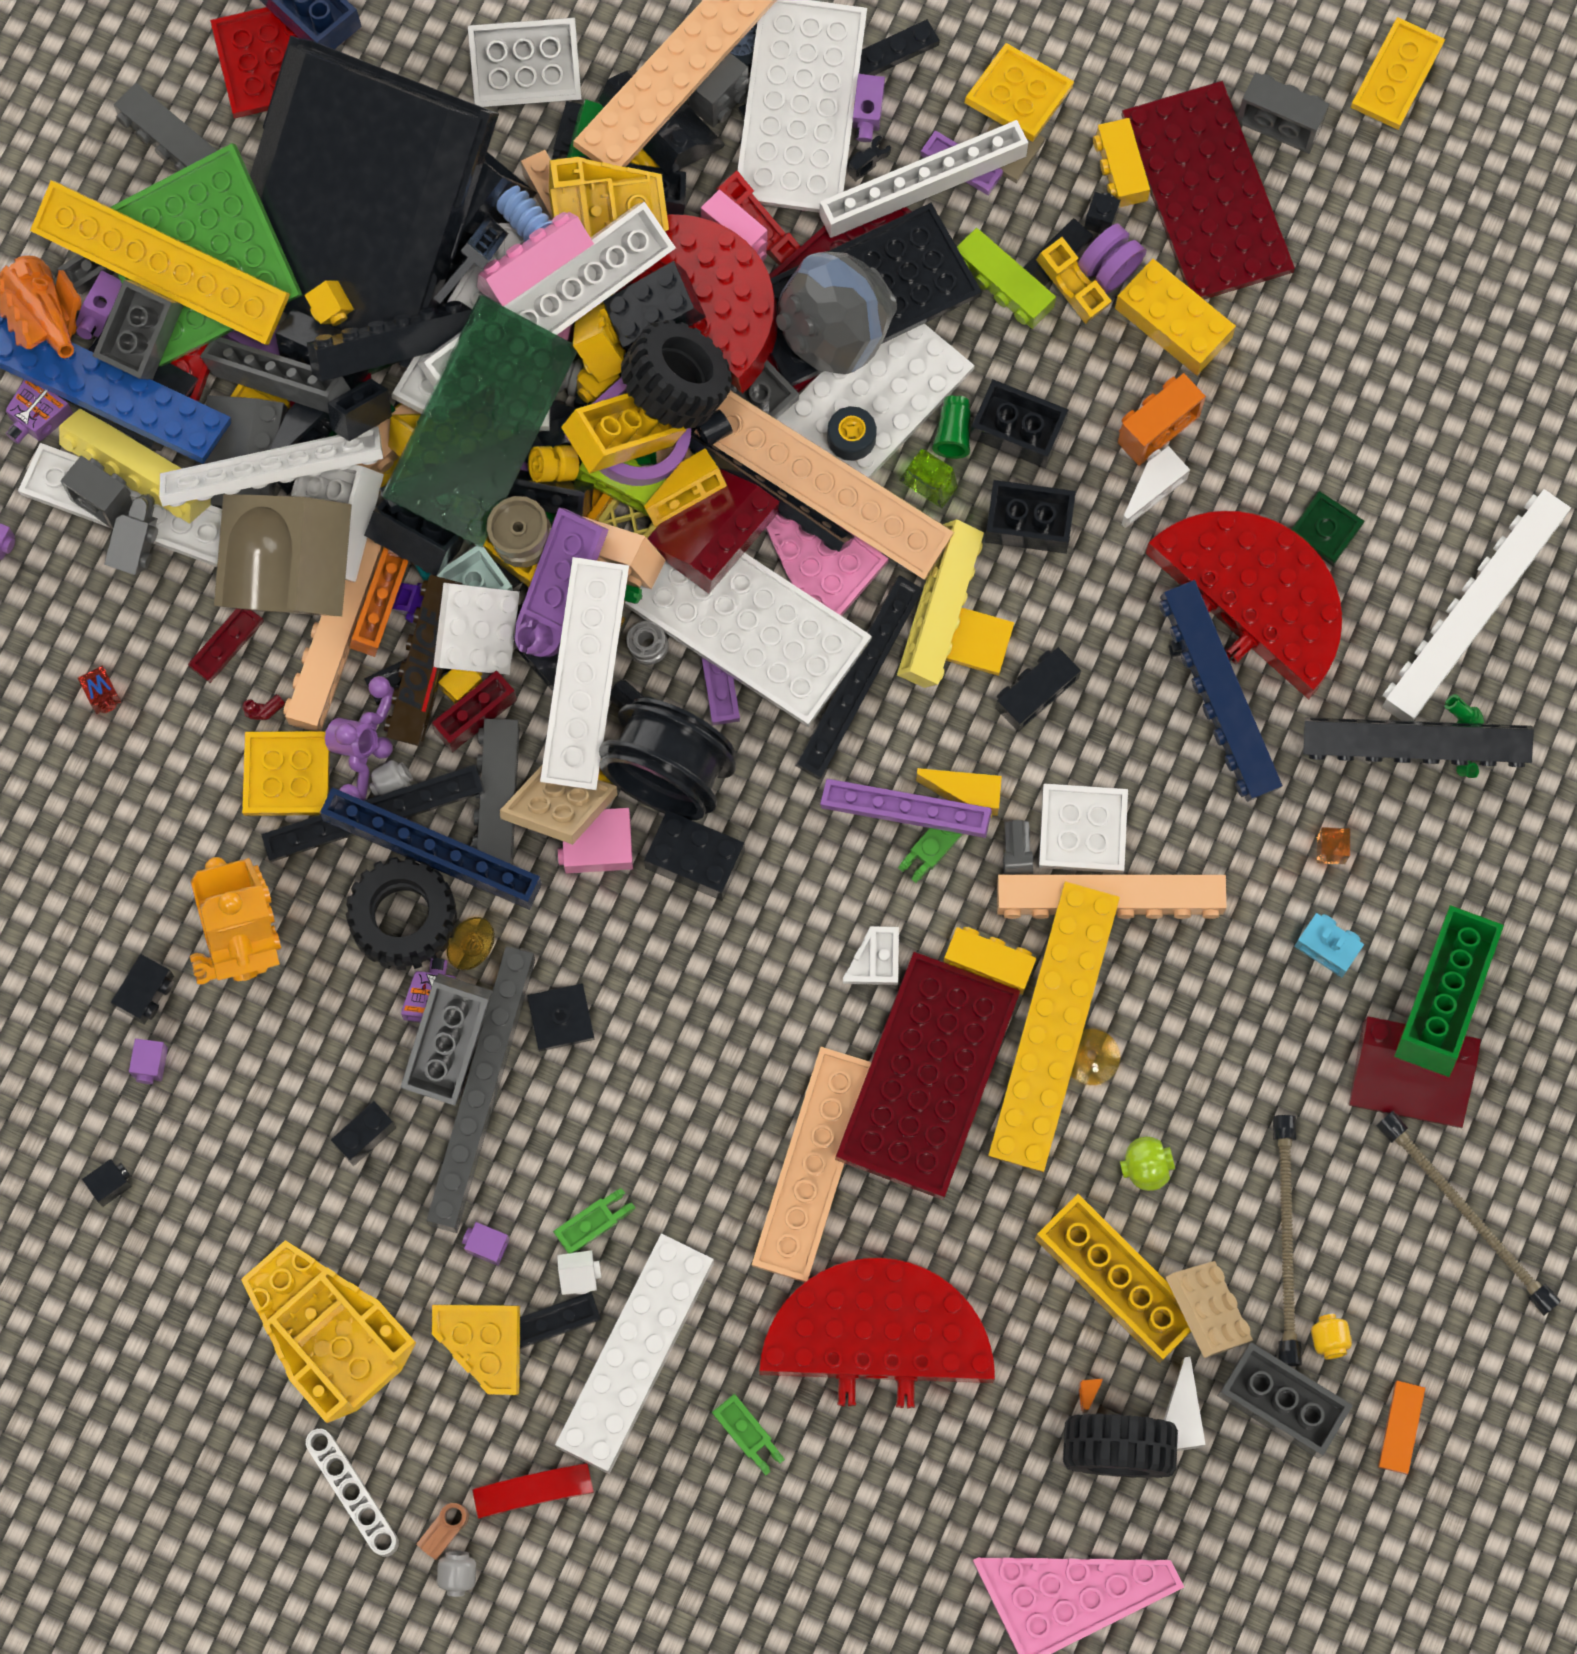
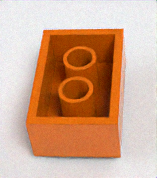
(1160, 418)

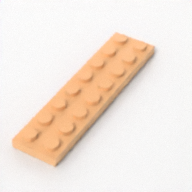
(810, 1168)

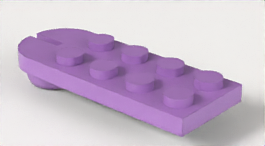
(543, 610)

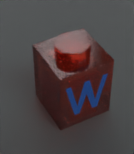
(99, 690)

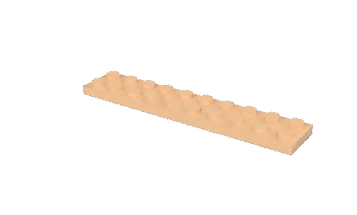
(668, 79)
(832, 487)

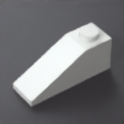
(1160, 477)
(1184, 1409)

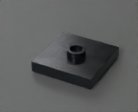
(560, 1017)

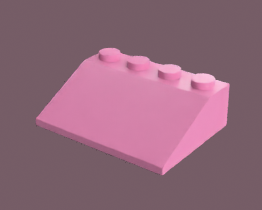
(534, 259)

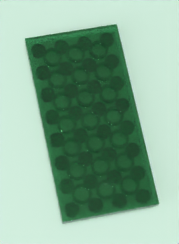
(480, 420)

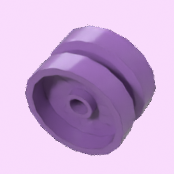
(1112, 258)

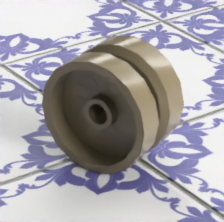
(518, 531)

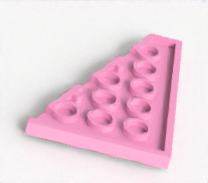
(824, 573)
(1064, 1600)

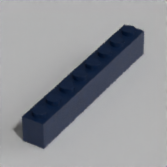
(1220, 691)
(431, 848)

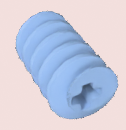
(522, 212)

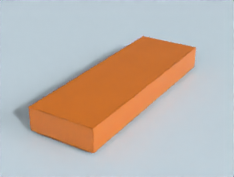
(1401, 1427)

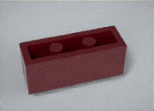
(468, 714)

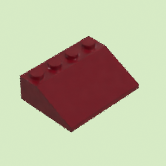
(716, 531)
(1411, 1091)

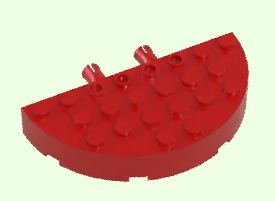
(731, 291)
(1262, 587)
(878, 1324)

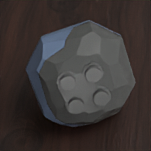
(835, 312)

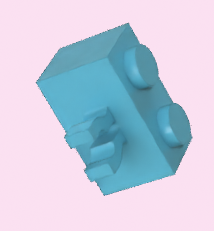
(1329, 944)

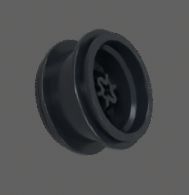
(667, 758)

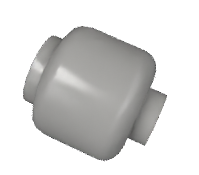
(390, 777)
(456, 1573)

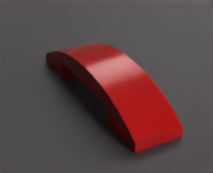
(780, 244)
(532, 1490)

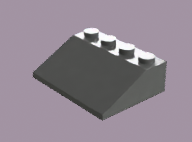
(251, 431)

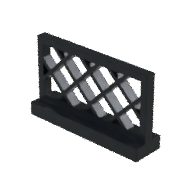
(478, 250)

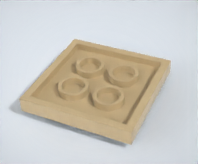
(557, 809)
(1209, 1309)

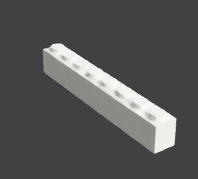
(923, 178)

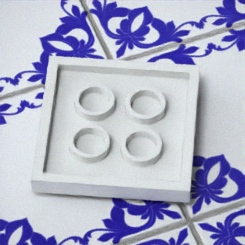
(476, 628)
(1083, 828)

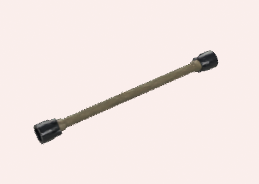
(1285, 1132)
(1541, 1296)

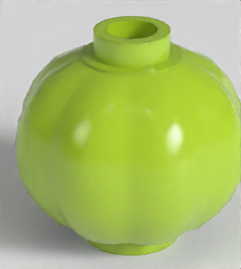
(1147, 1163)

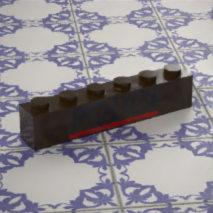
(419, 678)

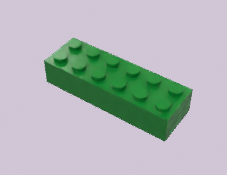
(1449, 991)

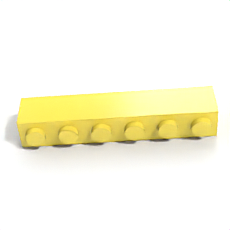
(125, 457)
(940, 607)

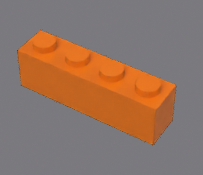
(378, 603)

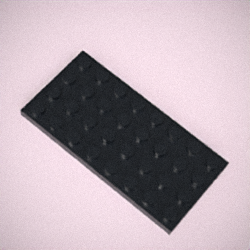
(918, 267)

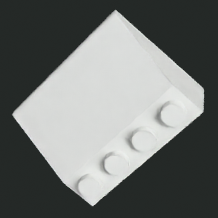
(524, 62)
(351, 486)

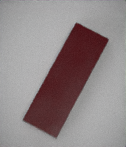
(225, 643)

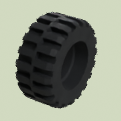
(652, 380)
(392, 878)
(1120, 1446)

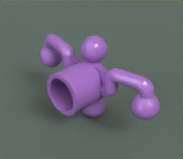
(360, 738)

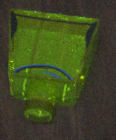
(928, 477)

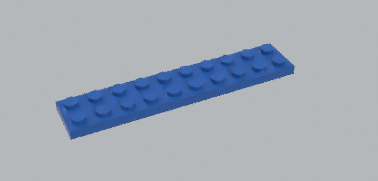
(117, 395)

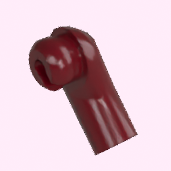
(262, 711)

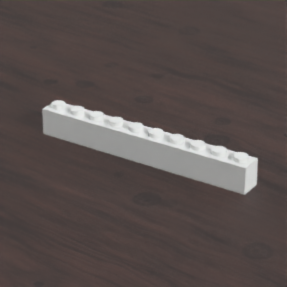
(1476, 607)

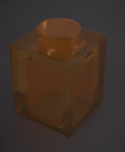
(1333, 845)

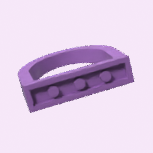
(644, 475)

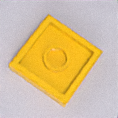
(980, 641)

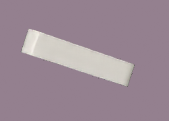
(342, 1482)

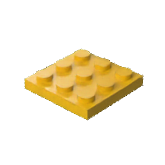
(1019, 90)
(285, 773)

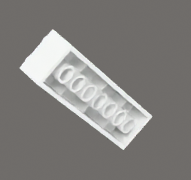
(635, 1354)

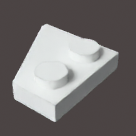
(876, 958)

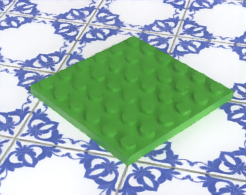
(221, 214)

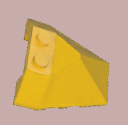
(603, 191)

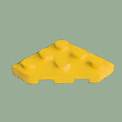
(482, 1342)

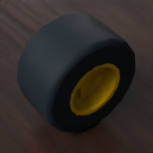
(851, 423)

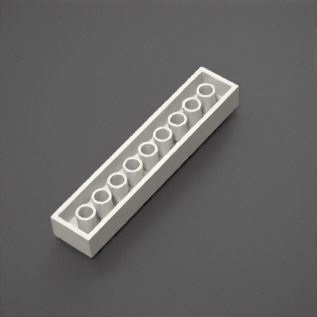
(616, 258)

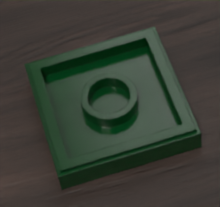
(1327, 527)

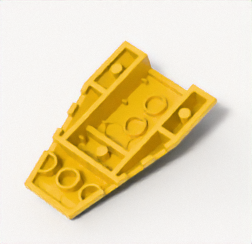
(326, 1331)

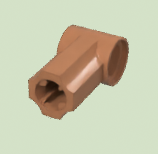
(442, 1532)

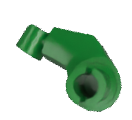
(1465, 714)

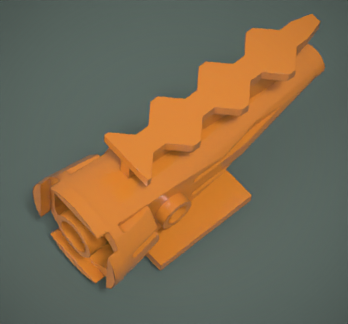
(37, 306)

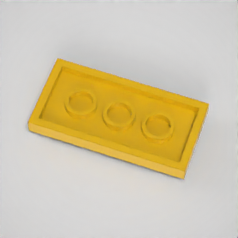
(1397, 73)

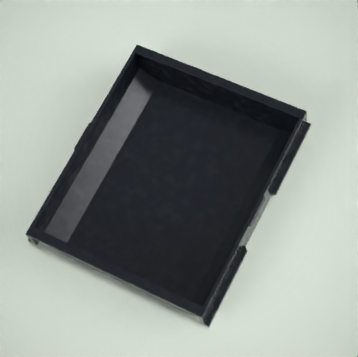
(367, 180)

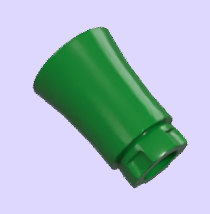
(953, 428)

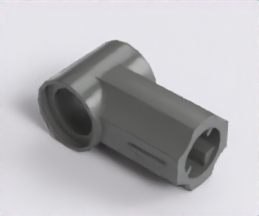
(1017, 854)

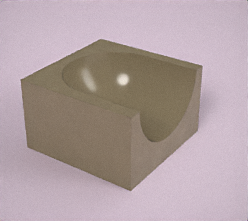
(282, 554)

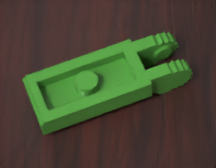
(930, 851)
(591, 1222)
(746, 1431)

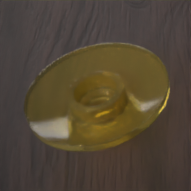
(470, 943)
(1104, 1066)

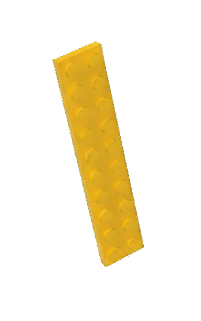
(160, 262)
(1054, 1027)

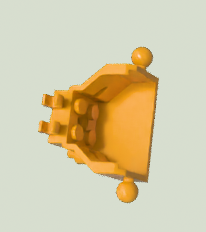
(235, 921)

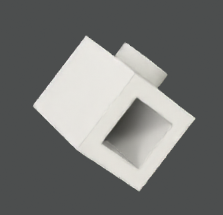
(578, 1272)

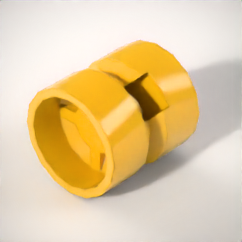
(554, 463)

